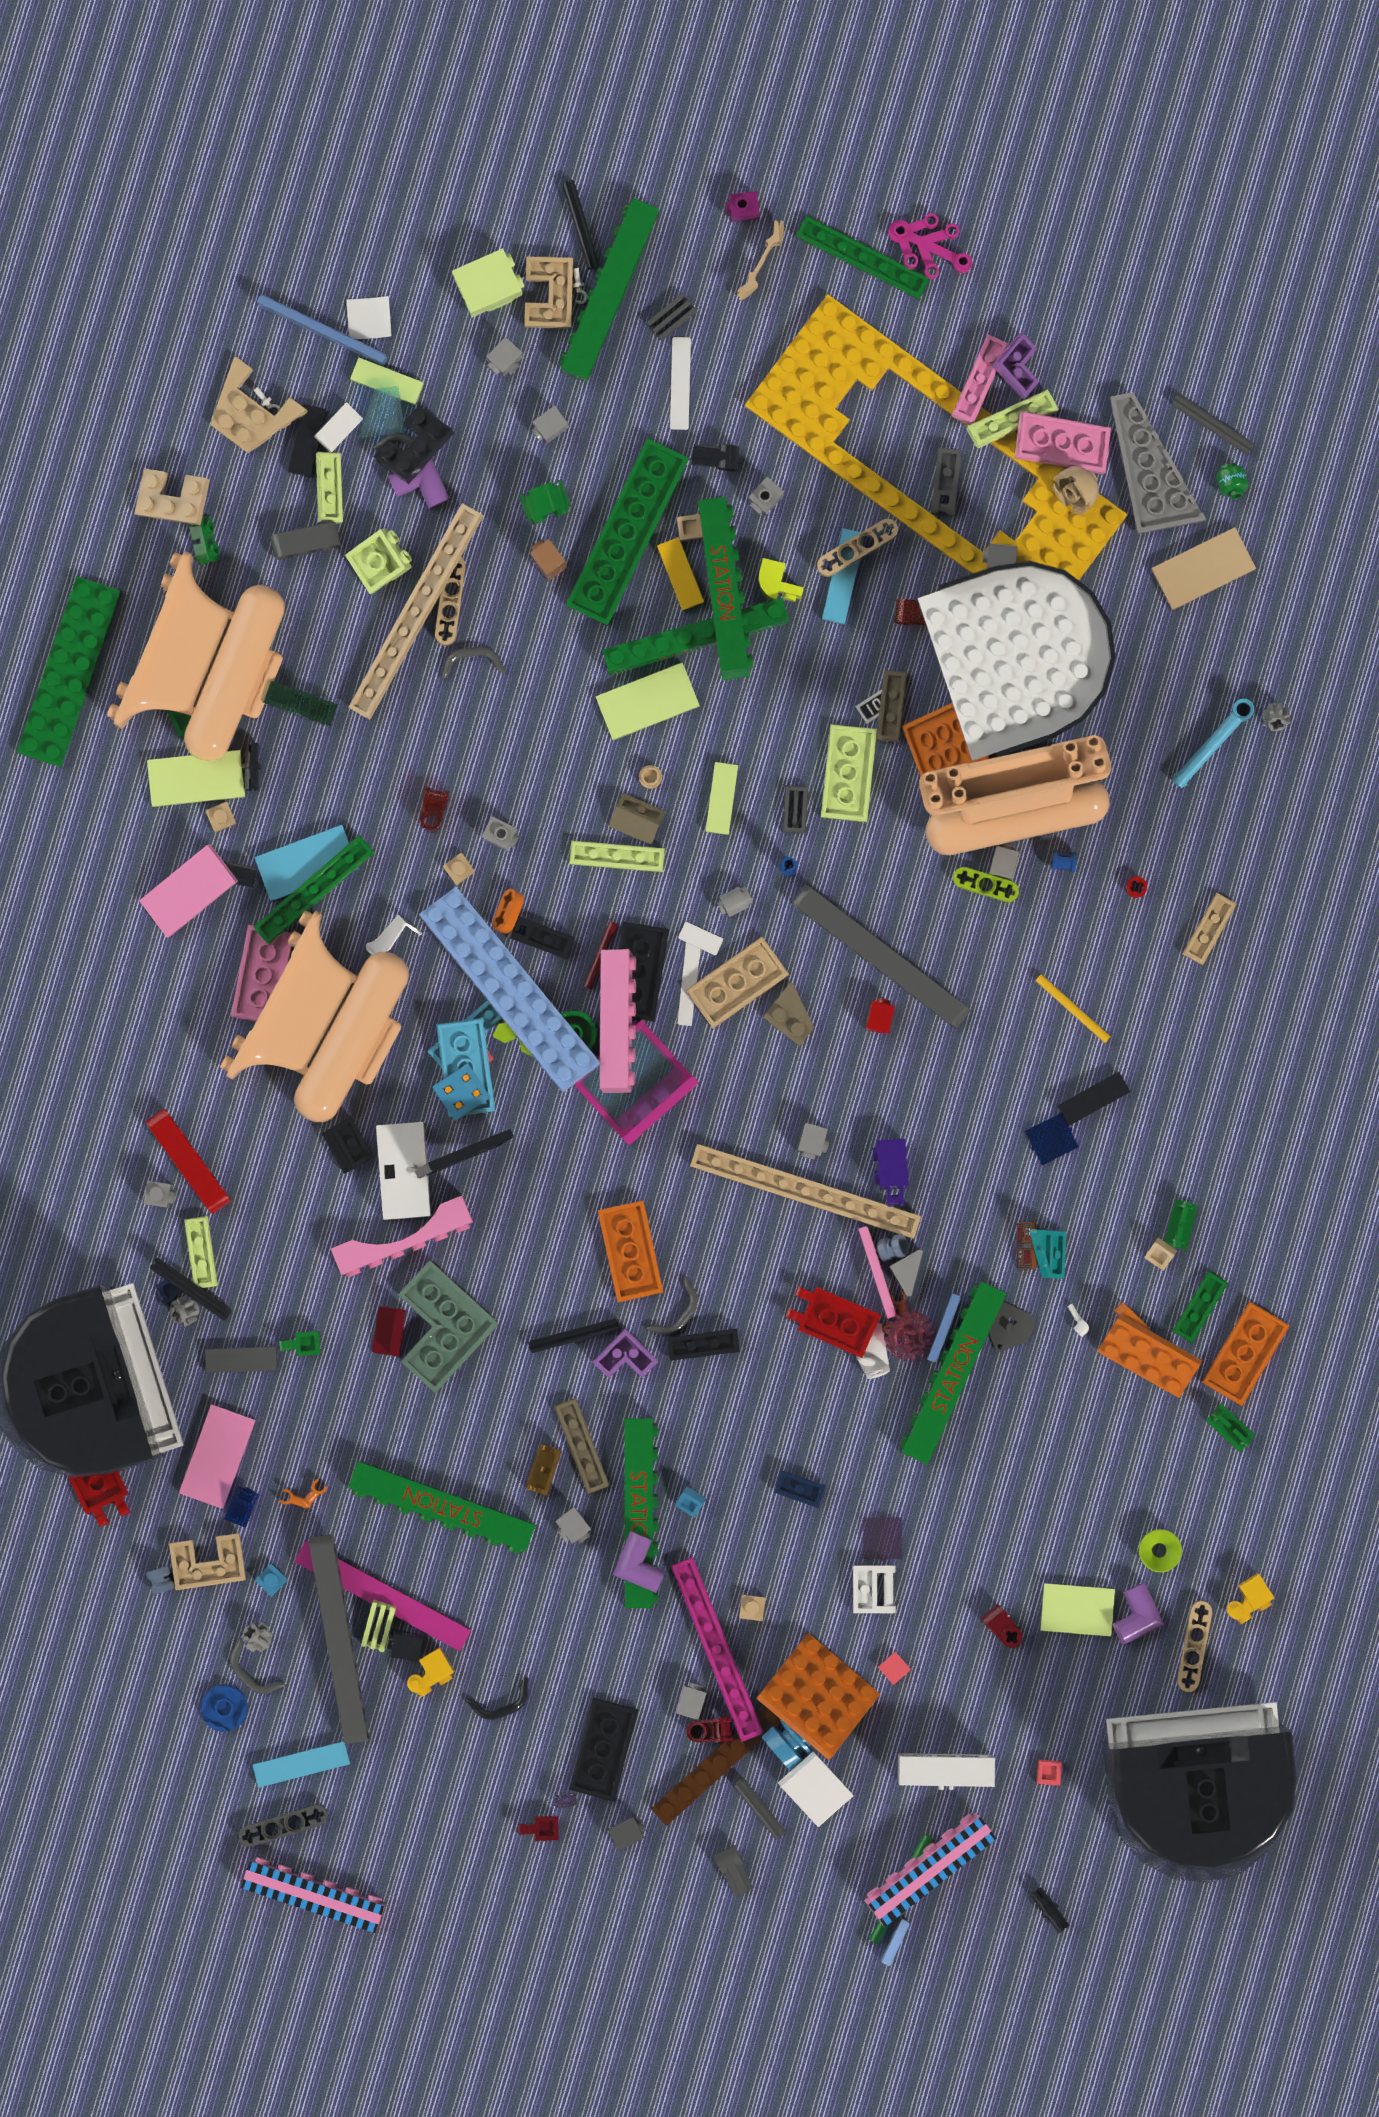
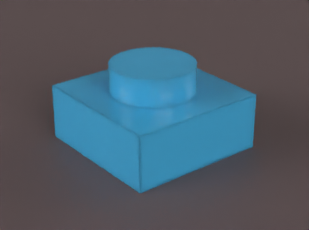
(690, 1502)
(271, 1579)

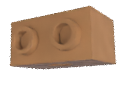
(547, 559)

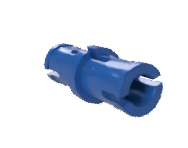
(788, 872)

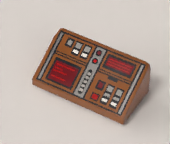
(1025, 1251)

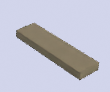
(581, 1445)

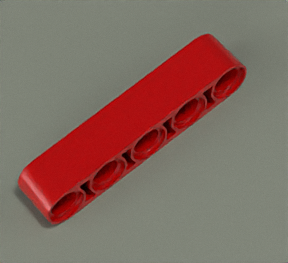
(188, 1161)

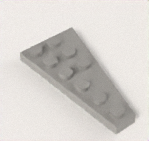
(1153, 481)

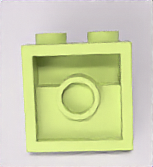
(379, 560)

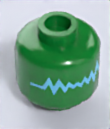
(1232, 480)

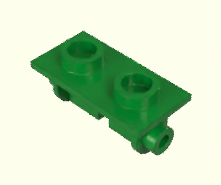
(208, 548)
(1180, 1224)
(1230, 1428)

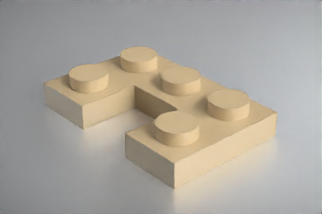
(558, 310)
(183, 509)
(225, 1570)

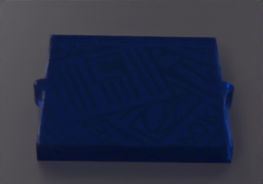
(1051, 1139)

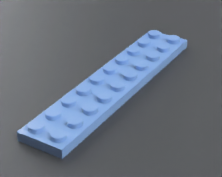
(509, 989)

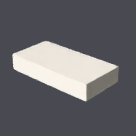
(338, 427)

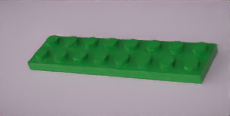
(627, 532)
(69, 672)

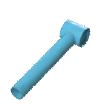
(1212, 744)

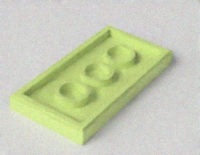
(647, 701)
(848, 773)
(195, 780)

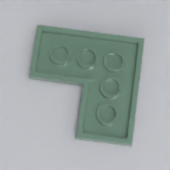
(456, 1324)

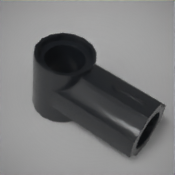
(722, 457)
(244, 874)

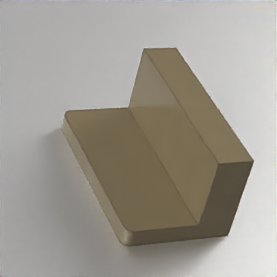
(636, 818)

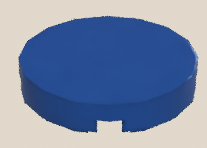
(224, 1708)

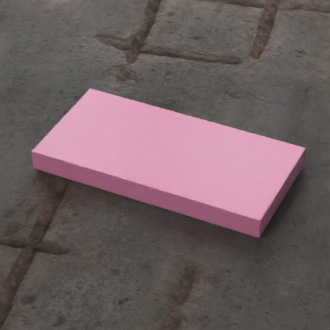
(1062, 442)
(188, 890)
(259, 973)
(217, 1456)

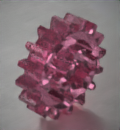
(903, 1346)

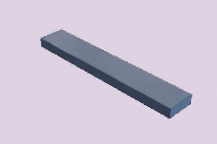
(322, 330)

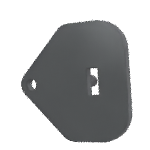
(1008, 1334)

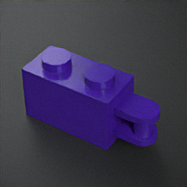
(892, 1168)

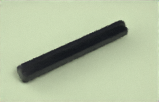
(580, 224)
(190, 1289)
(574, 1335)

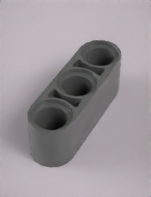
(305, 541)

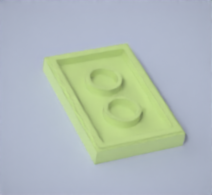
(1077, 1609)

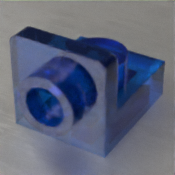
(241, 1506)

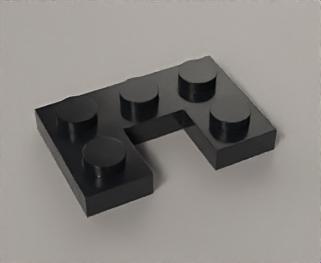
(431, 437)

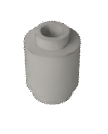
(734, 901)

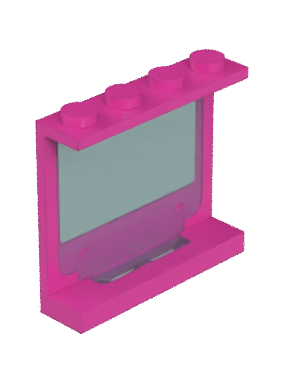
(658, 1086)

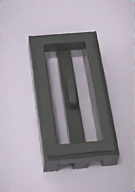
(665, 310)
(794, 829)

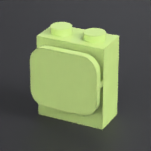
(488, 282)

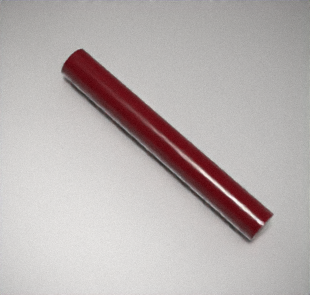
(596, 964)

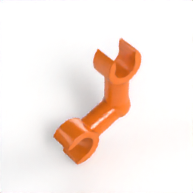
(309, 1498)

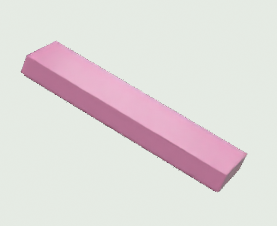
(979, 380)
(877, 1272)

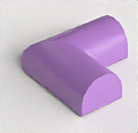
(1012, 365)
(429, 483)
(625, 1349)
(631, 1564)
(1144, 1615)

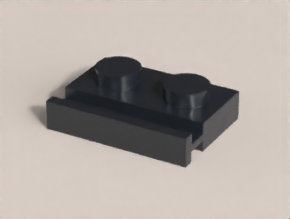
(347, 1145)

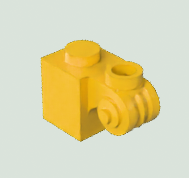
(1256, 1597)
(436, 1670)

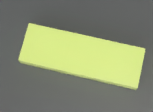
(376, 376)
(329, 487)
(721, 798)
(201, 1252)

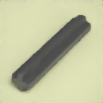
(759, 1808)

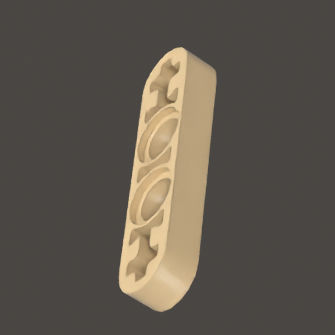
(855, 544)
(452, 600)
(1197, 1646)

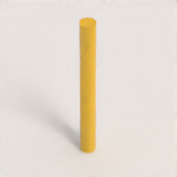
(1072, 1008)

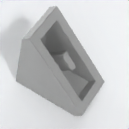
(906, 1271)

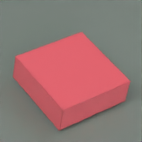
(894, 1668)
(1049, 1772)

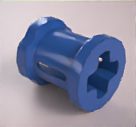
(1064, 861)

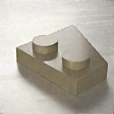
(790, 1016)

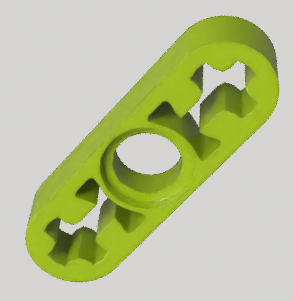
(970, 874)

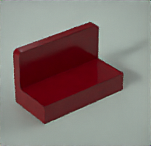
(389, 1331)

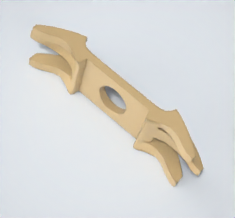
(775, 240)

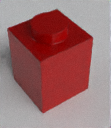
(880, 1016)

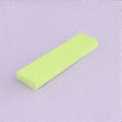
(1007, 420)
(616, 856)

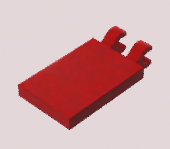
(835, 1320)
(99, 1492)

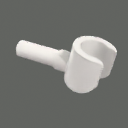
(1082, 1327)

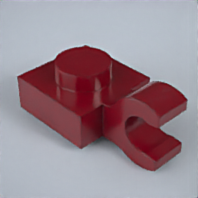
(544, 1828)

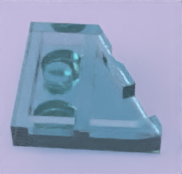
(384, 413)

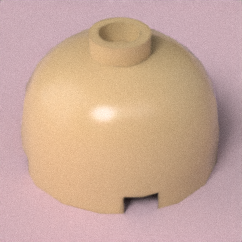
(1077, 488)

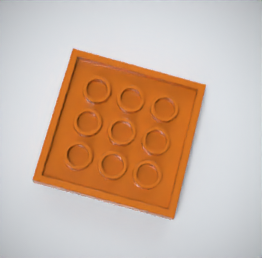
(938, 741)
(818, 1696)

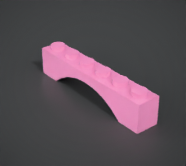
(448, 1217)

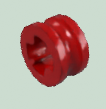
(1135, 894)

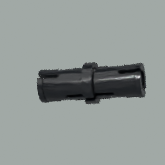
(251, 766)
(1050, 1910)

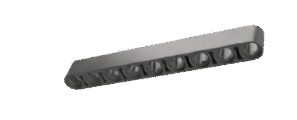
(880, 956)
(339, 1639)

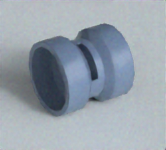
(893, 1247)
(160, 1580)

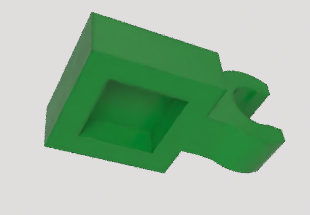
(305, 1343)

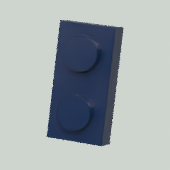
(799, 1489)

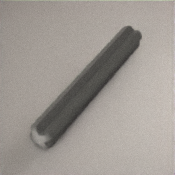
(1212, 424)

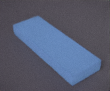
(943, 1328)

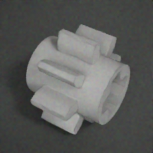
(1276, 716)
(184, 1311)
(257, 1637)

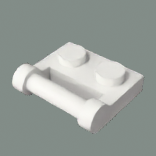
(866, 1588)

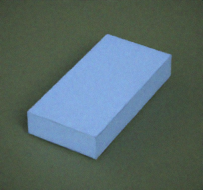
(895, 1941)

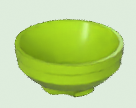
(1171, 1557)

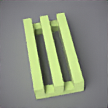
(373, 1644)

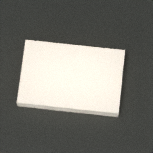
(815, 1789)

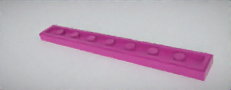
(407, 1608)
(717, 1649)

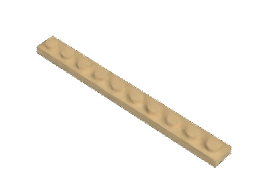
(416, 611)
(805, 1191)

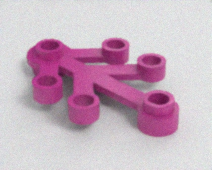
(927, 244)

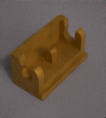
(543, 1469)

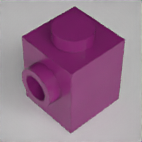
(743, 206)

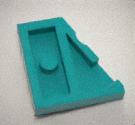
(1050, 1252)

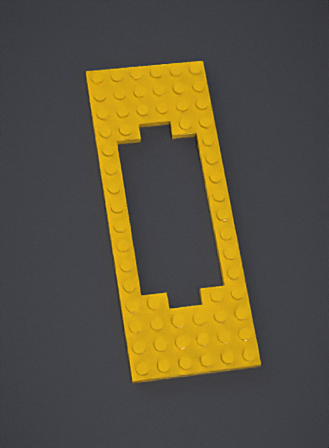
(819, 371)

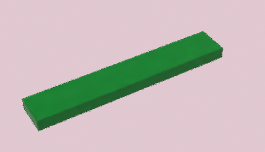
(862, 257)
(314, 889)

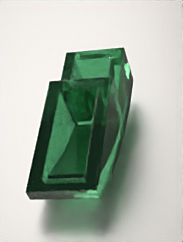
(301, 704)

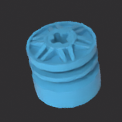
(787, 1745)

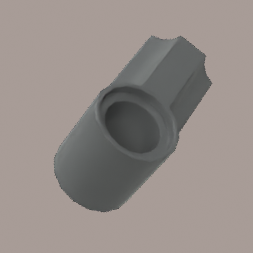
(732, 1867)

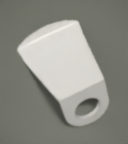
(390, 935)
(875, 1356)

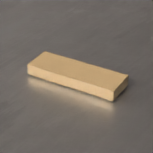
(1209, 929)

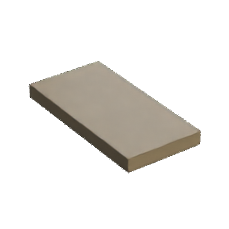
(1203, 568)
(737, 982)

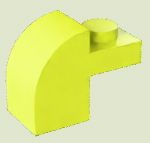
(771, 582)

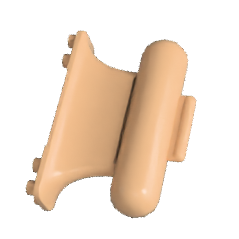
(205, 661)
(1016, 796)
(325, 1022)

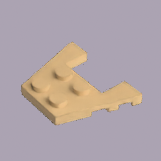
(244, 419)

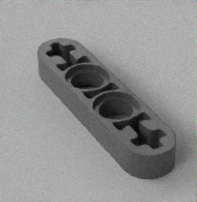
(284, 1828)

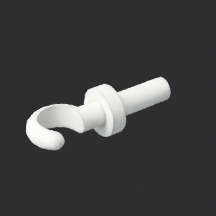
(578, 285)
(266, 402)

